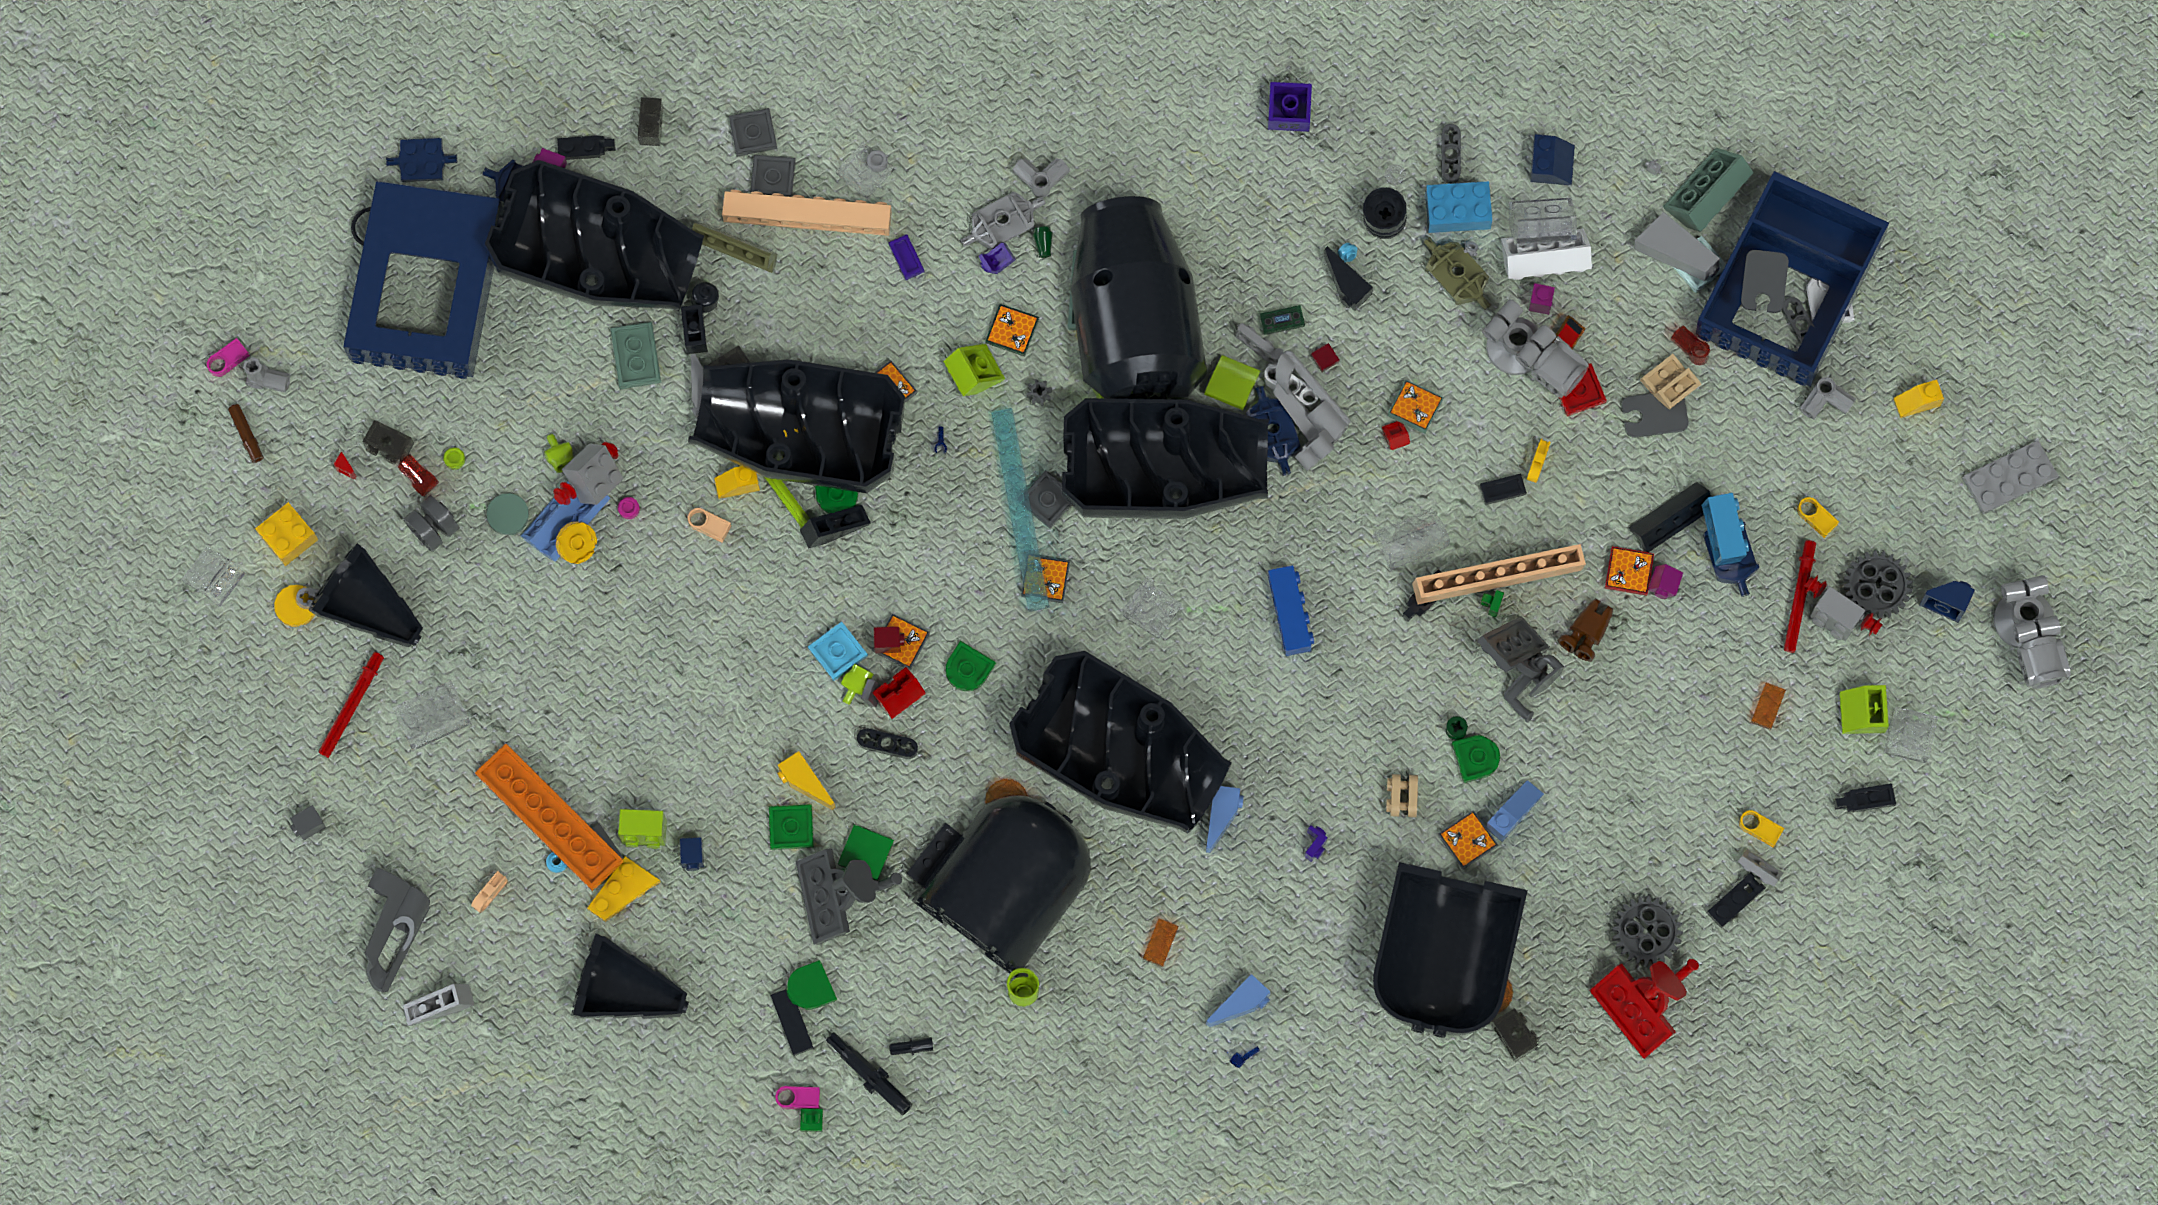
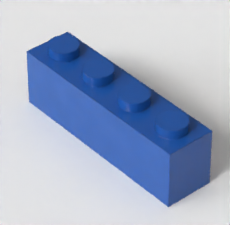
(1289, 610)

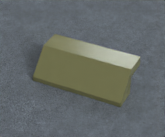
(736, 247)

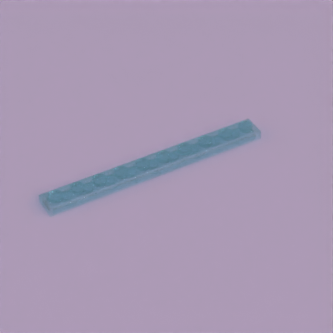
(1020, 510)

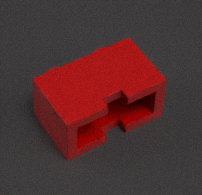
(899, 693)

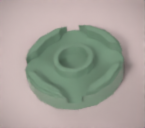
(507, 514)

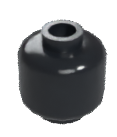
(705, 294)

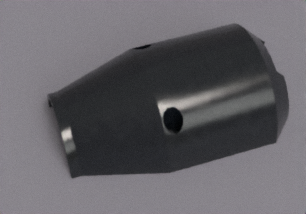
(591, 240)
(1135, 303)
(841, 416)
(1161, 458)
(1118, 744)

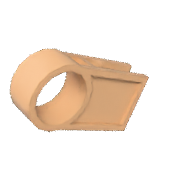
(713, 527)
(489, 892)

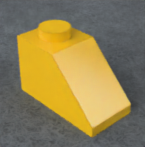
(1919, 399)
(736, 482)

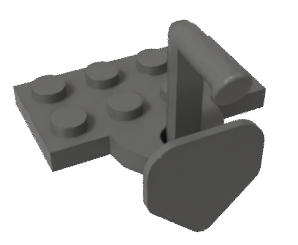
(1521, 648)
(825, 893)

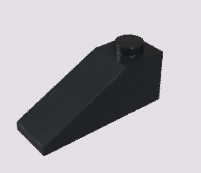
(1349, 284)
(834, 526)

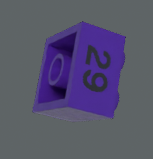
(1289, 106)

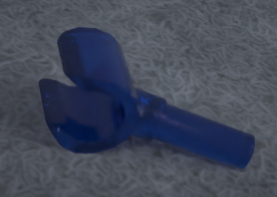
(940, 439)
(1238, 1060)

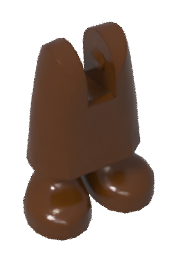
(1588, 624)

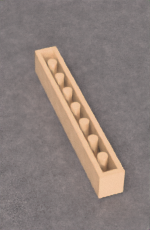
(807, 212)
(1498, 574)

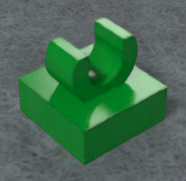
(1492, 602)
(811, 1120)

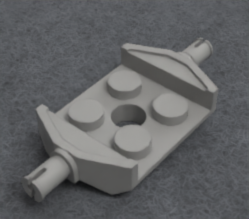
(991, 232)

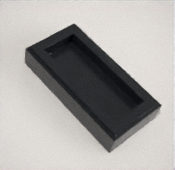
(1503, 489)

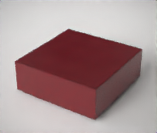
(1325, 357)

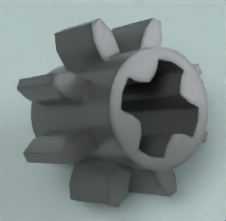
(1044, 390)

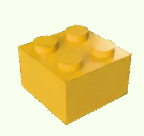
(286, 534)

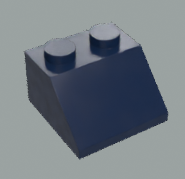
(1552, 160)
(1949, 599)

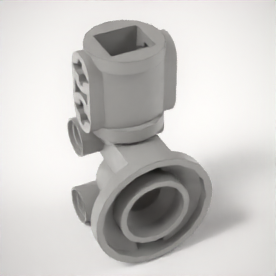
(1551, 363)
(2038, 651)

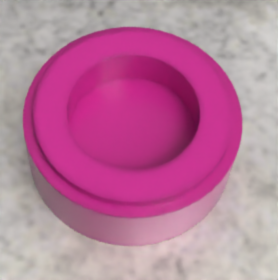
(628, 508)

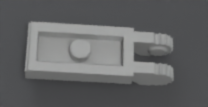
(1259, 345)

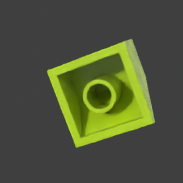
(973, 369)

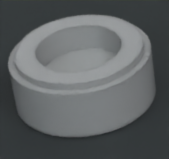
(877, 161)

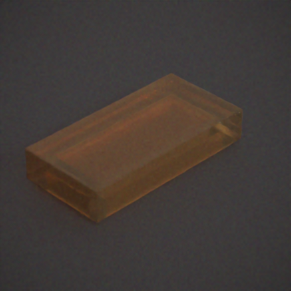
(1768, 706)
(1160, 942)

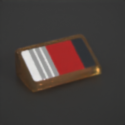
(1569, 332)

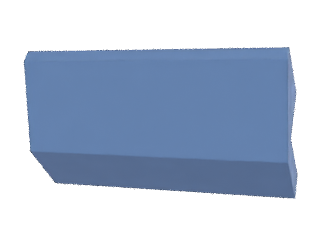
(545, 528)

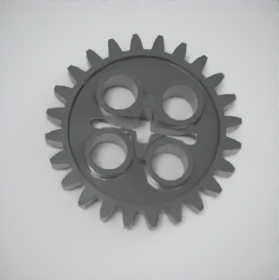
(1880, 566)
(1662, 919)

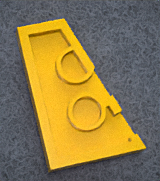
(622, 888)

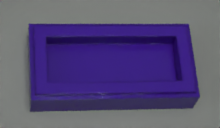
(906, 257)

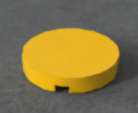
(576, 542)
(288, 610)

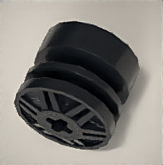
(1385, 201)

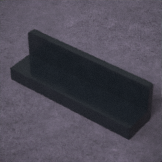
(1671, 517)

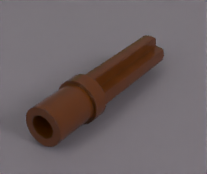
(249, 441)

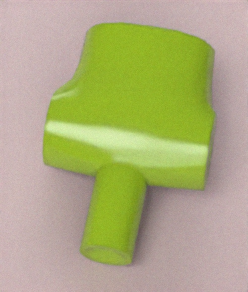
(559, 454)
(855, 682)

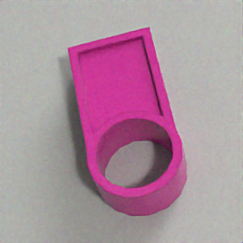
(232, 354)
(804, 1097)

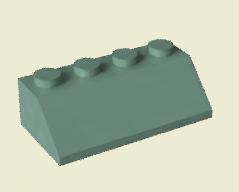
(1708, 189)

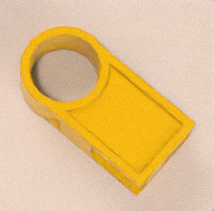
(1538, 461)
(1821, 521)
(1766, 831)

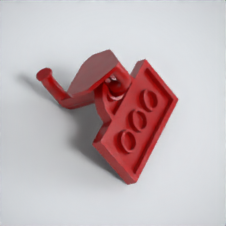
(1635, 1006)

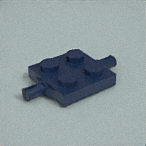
(421, 160)

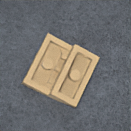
(1670, 381)

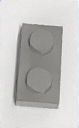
(1760, 867)

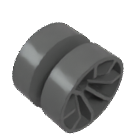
(436, 518)

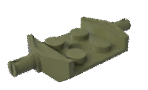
(1462, 288)

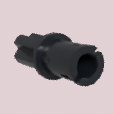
(911, 1046)

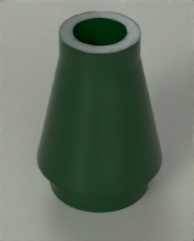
(1043, 241)

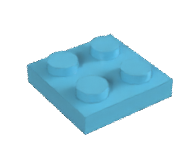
(837, 651)

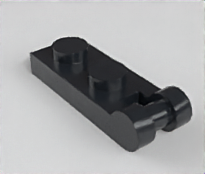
(1735, 900)

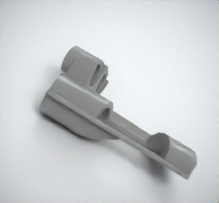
(1322, 425)

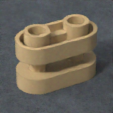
(1394, 805)

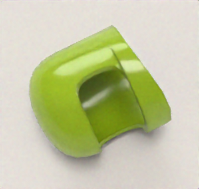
(1023, 996)

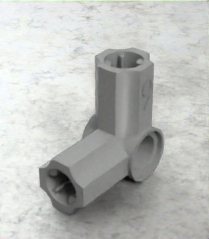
(1032, 176)
(261, 376)
(1817, 399)

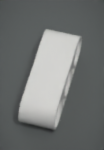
(1302, 390)

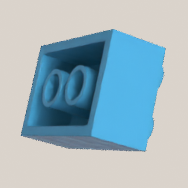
(1458, 207)
(1725, 529)

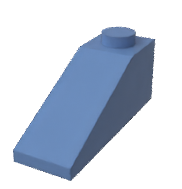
(1514, 811)
(1223, 812)
(1244, 1000)

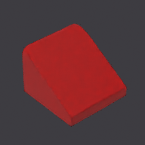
(1396, 435)
(343, 466)

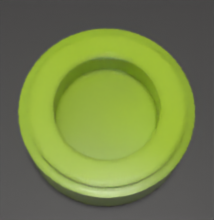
(454, 458)

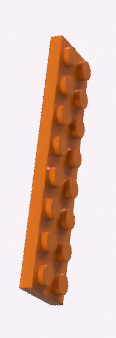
(549, 817)

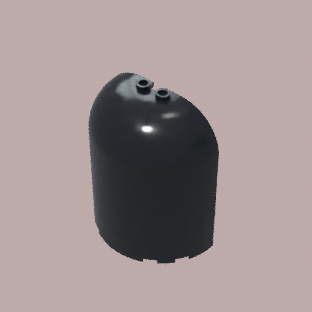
(1009, 878)
(1446, 951)

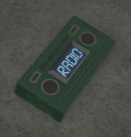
(1282, 320)

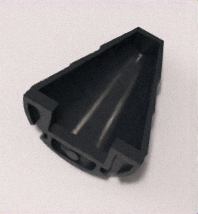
(366, 601)
(624, 986)

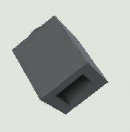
(307, 823)

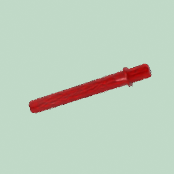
(1805, 568)
(351, 704)

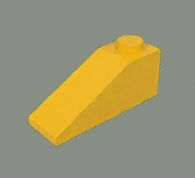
(802, 779)

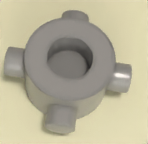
(1653, 167)
(1471, 248)

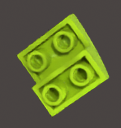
(1232, 382)

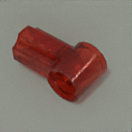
(1690, 344)
(421, 479)

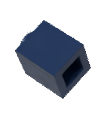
(692, 853)

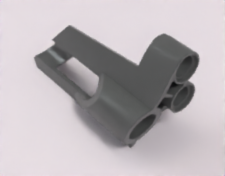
(404, 910)

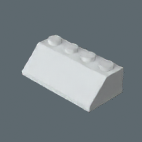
(1546, 258)

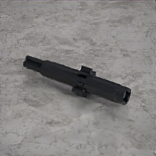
(874, 1079)

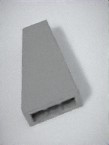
(1678, 248)

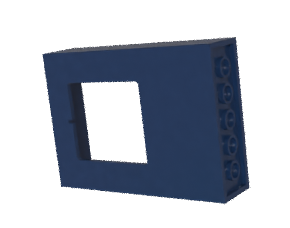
(431, 227)
(1821, 241)

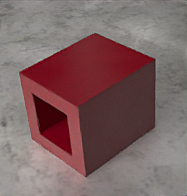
(888, 640)

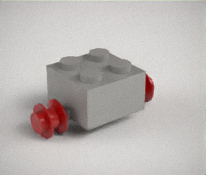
(590, 475)
(1838, 612)

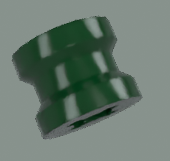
(1454, 732)

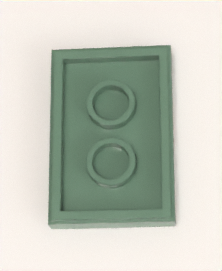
(635, 355)

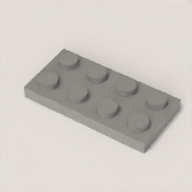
(2010, 477)

